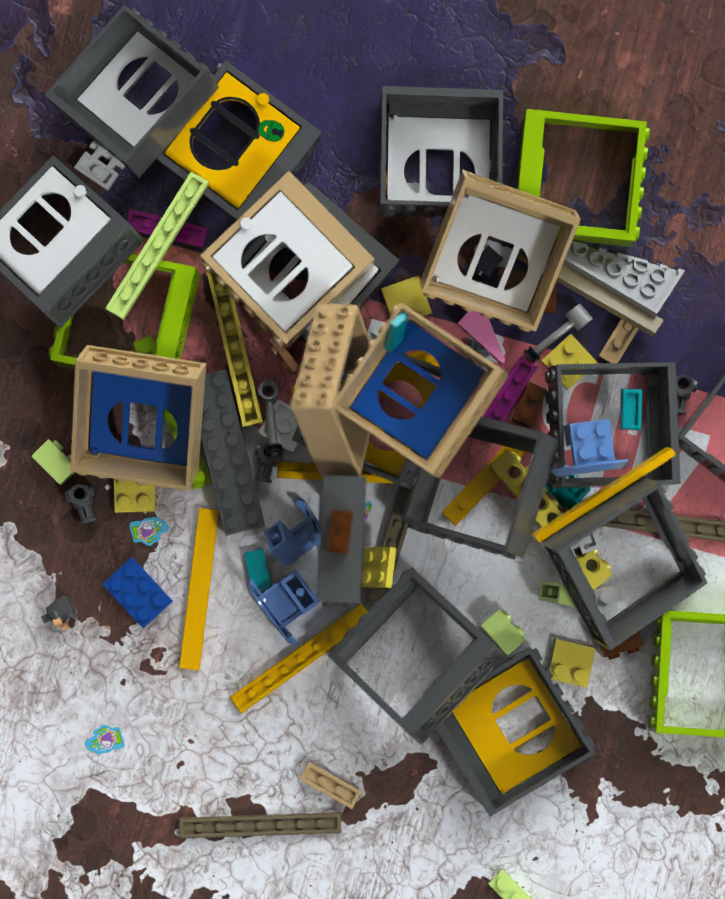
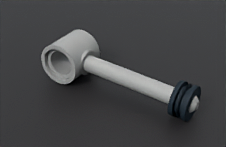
(577, 318)
(274, 447)

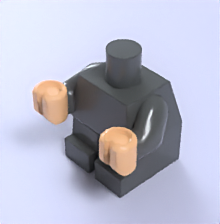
(59, 612)

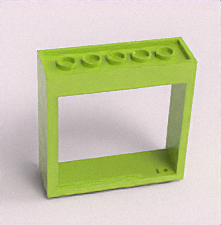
(532, 164)
(173, 322)
(661, 662)

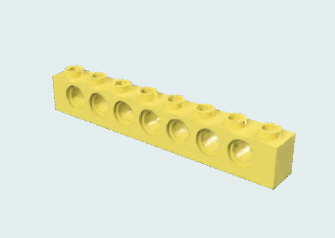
(236, 354)
(501, 467)

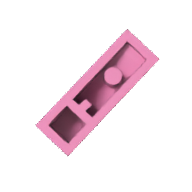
(482, 333)

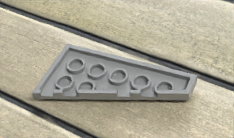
(625, 275)

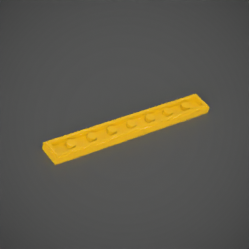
(603, 494)
(199, 589)
(296, 660)

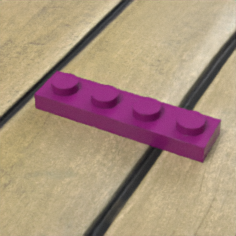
(188, 234)
(511, 390)

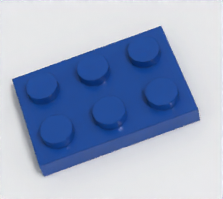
(137, 592)

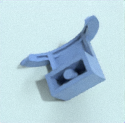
(590, 448)
(290, 544)
(285, 601)

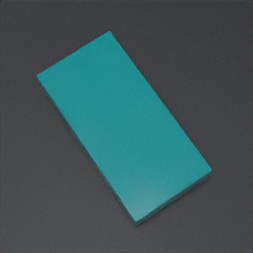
(396, 332)
(630, 409)
(258, 568)

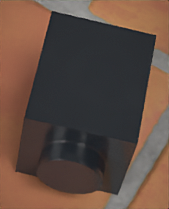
(488, 262)

